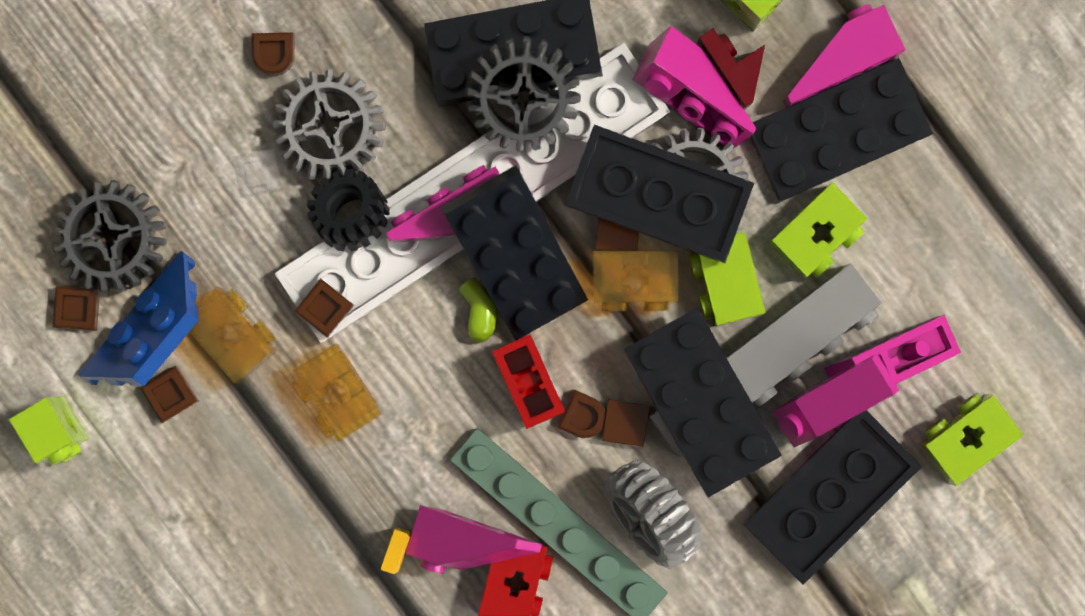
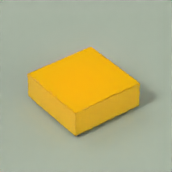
(396, 550)

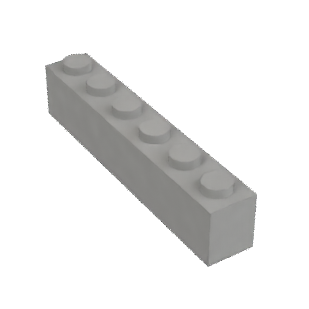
(796, 336)

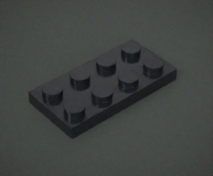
(459, 42)
(839, 130)
(659, 194)
(514, 252)
(702, 402)
(832, 495)

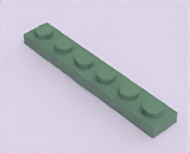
(558, 525)

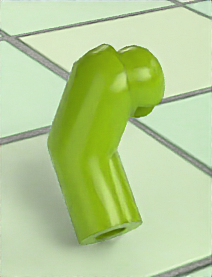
(482, 312)

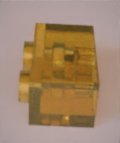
(656, 266)
(233, 357)
(358, 404)

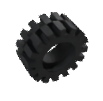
(334, 196)

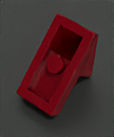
(739, 76)

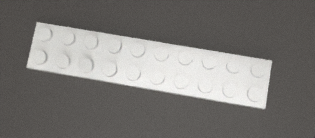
(387, 268)

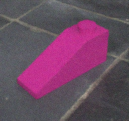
(856, 48)
(908, 351)
(835, 400)
(462, 543)

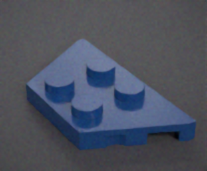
(149, 330)

